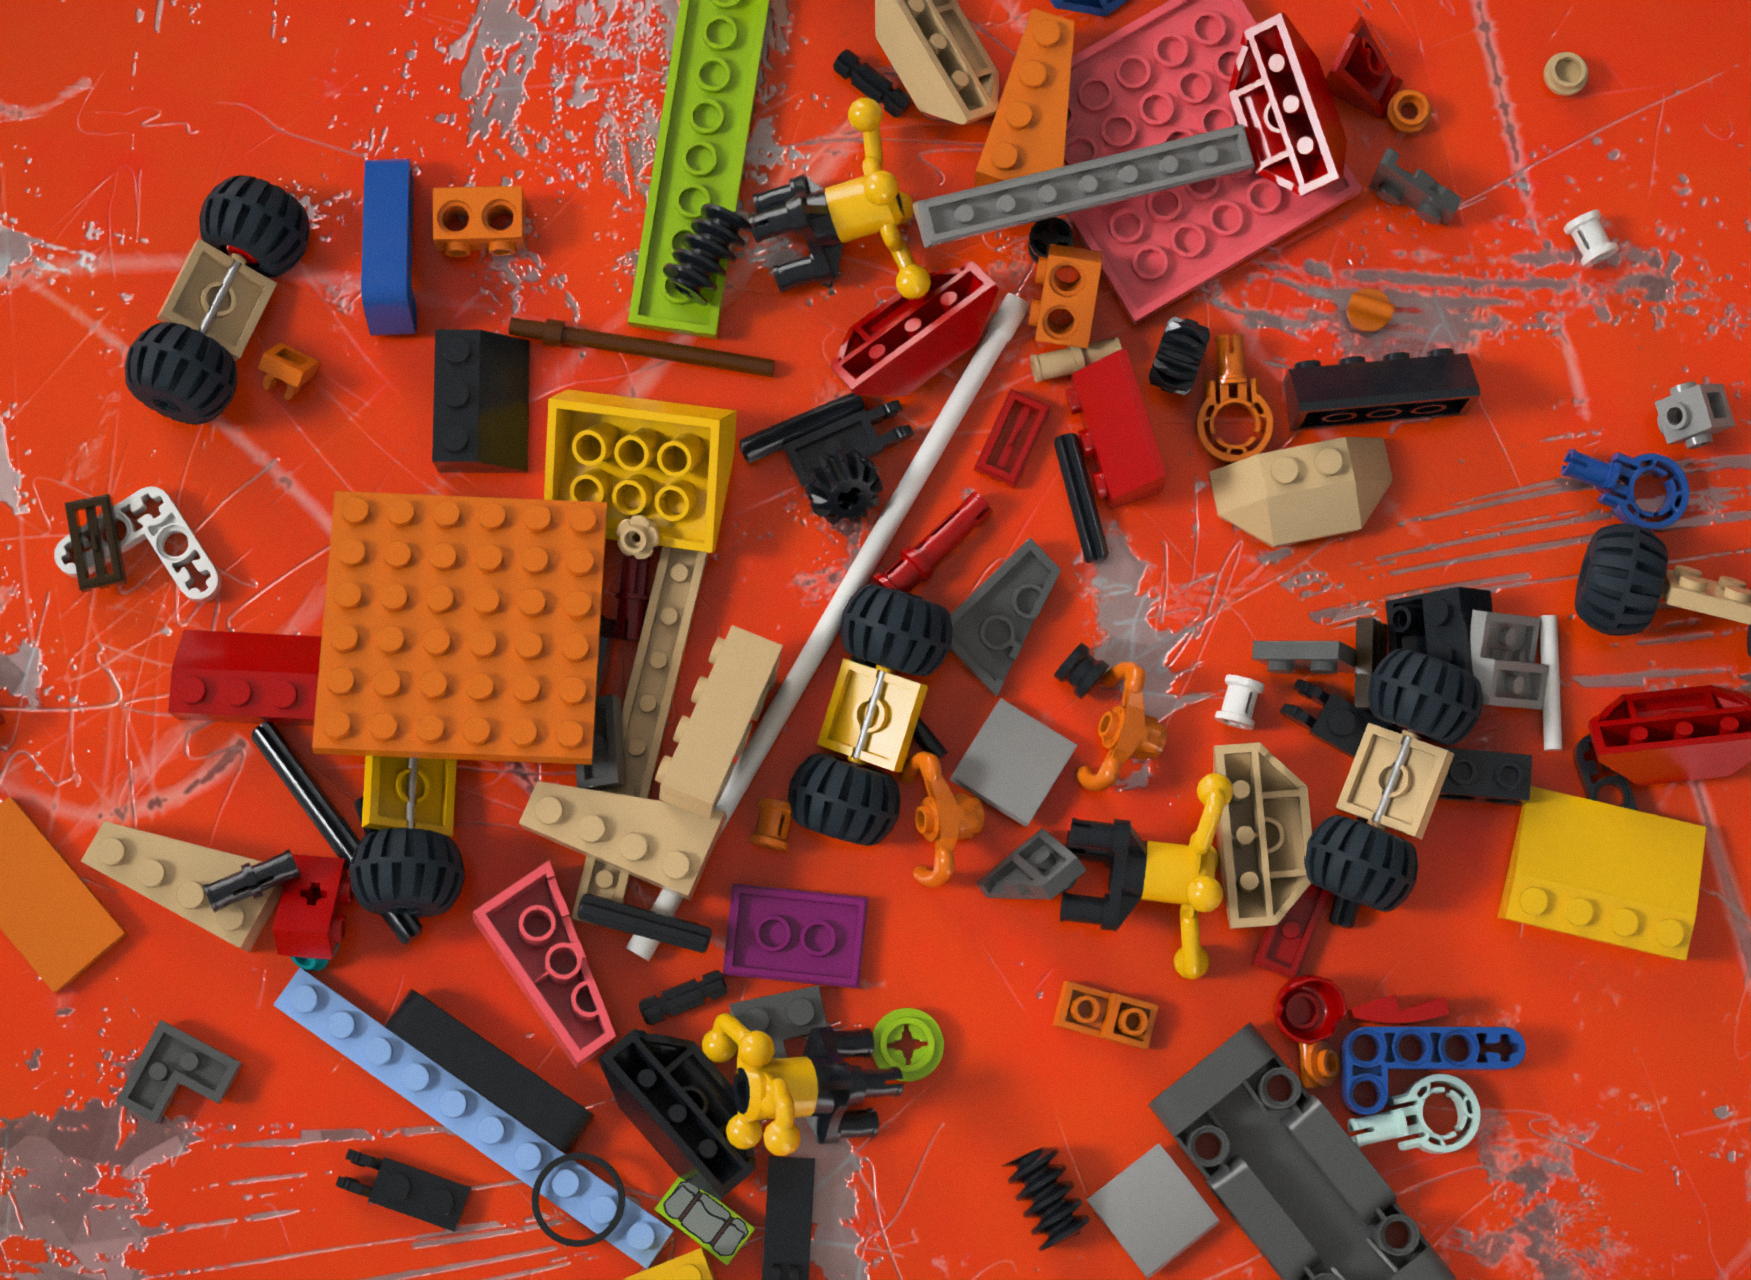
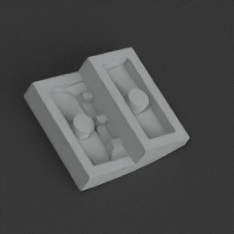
(1504, 659)
(1013, 762)
(1153, 1211)

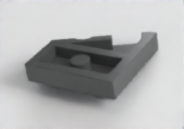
(1418, 191)
(1316, 656)
(1033, 871)

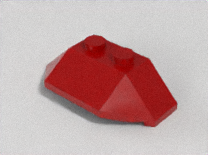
(1287, 108)
(916, 338)
(1674, 734)

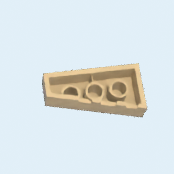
(720, 721)
(627, 833)
(174, 877)

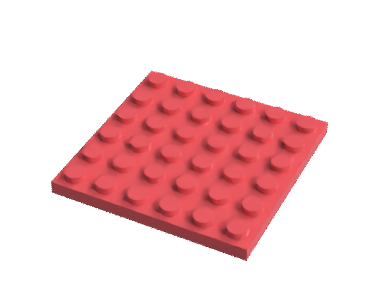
(1163, 84)

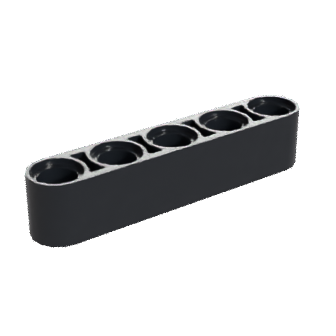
(489, 1071)

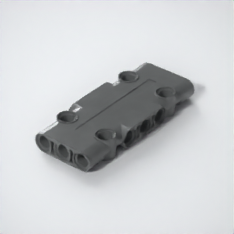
(1290, 1171)

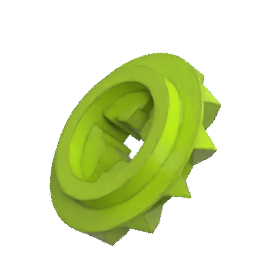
(922, 1028)

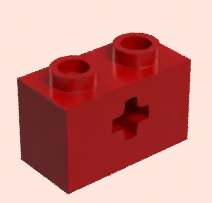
(312, 908)

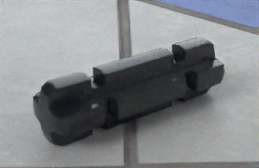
(871, 83)
(683, 997)

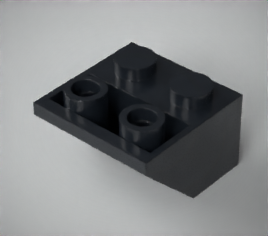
(1437, 623)

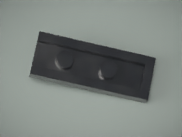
(788, 1218)

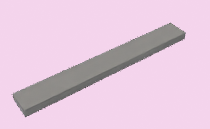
(1082, 185)

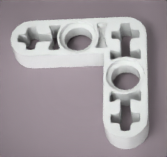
(156, 531)

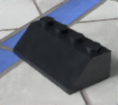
(1380, 390)

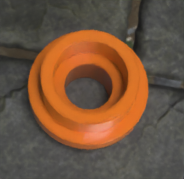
(1411, 99)

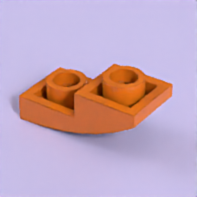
(1105, 1015)

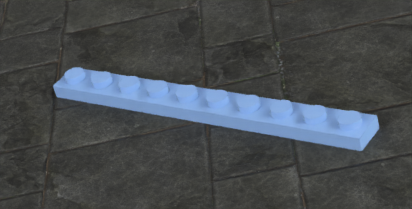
(470, 1115)

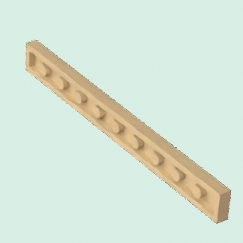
(650, 695)

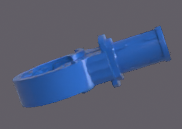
(1621, 496)

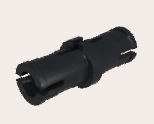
(251, 880)

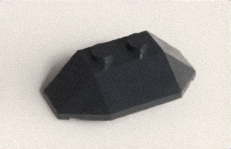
(679, 1107)

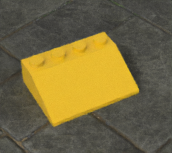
(643, 461)
(1605, 874)

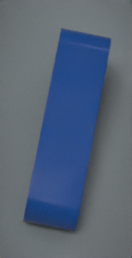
(388, 247)
(1431, 1057)

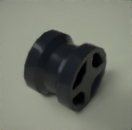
(1049, 232)
(1081, 670)

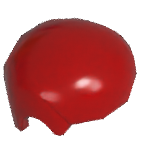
(1309, 1009)

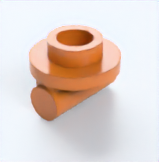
(1369, 310)
(1318, 1064)

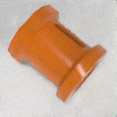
(772, 824)

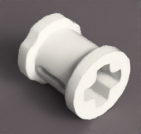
(1591, 238)
(1239, 702)

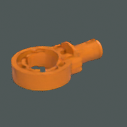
(1232, 373)

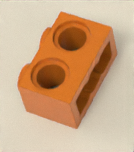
(480, 207)
(1076, 296)

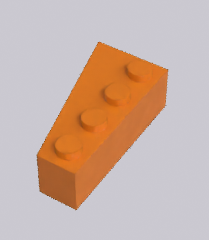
(1033, 109)

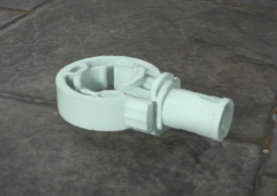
(1394, 1124)

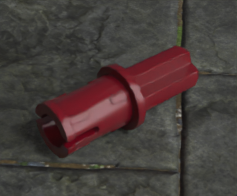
(632, 598)

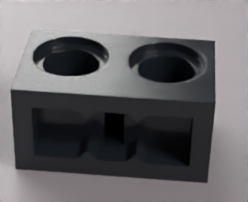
(1487, 777)

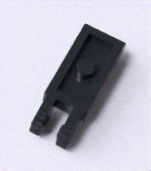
(846, 434)
(1339, 721)
(409, 1190)

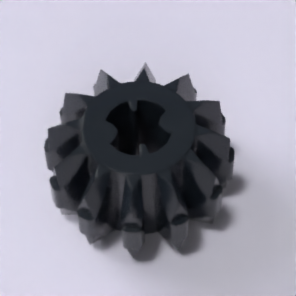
(1179, 355)
(843, 487)

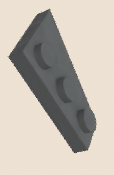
(1000, 612)

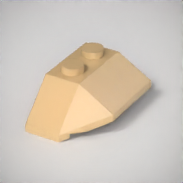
(938, 58)
(1303, 490)
(1261, 836)

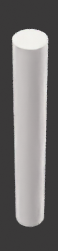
(1552, 704)

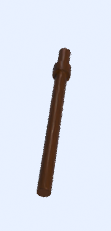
(555, 333)

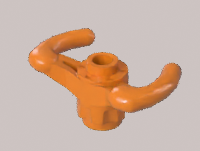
(1124, 729)
(941, 817)

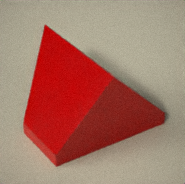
(1362, 73)

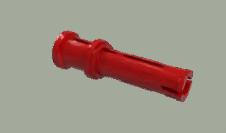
(918, 561)

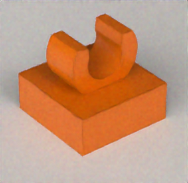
(289, 366)

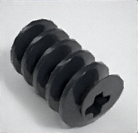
(705, 251)
(1047, 1196)

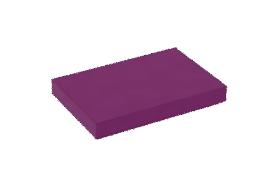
(795, 936)

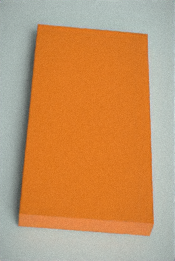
(47, 904)

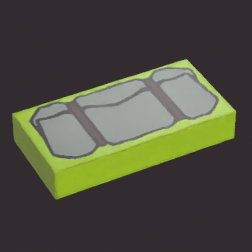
(705, 1220)

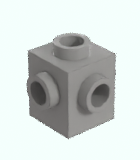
(1694, 414)

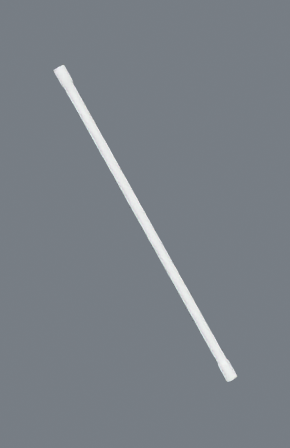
(999, 333)

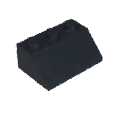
(480, 402)

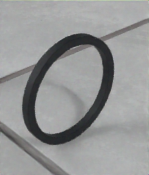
(535, 1199)

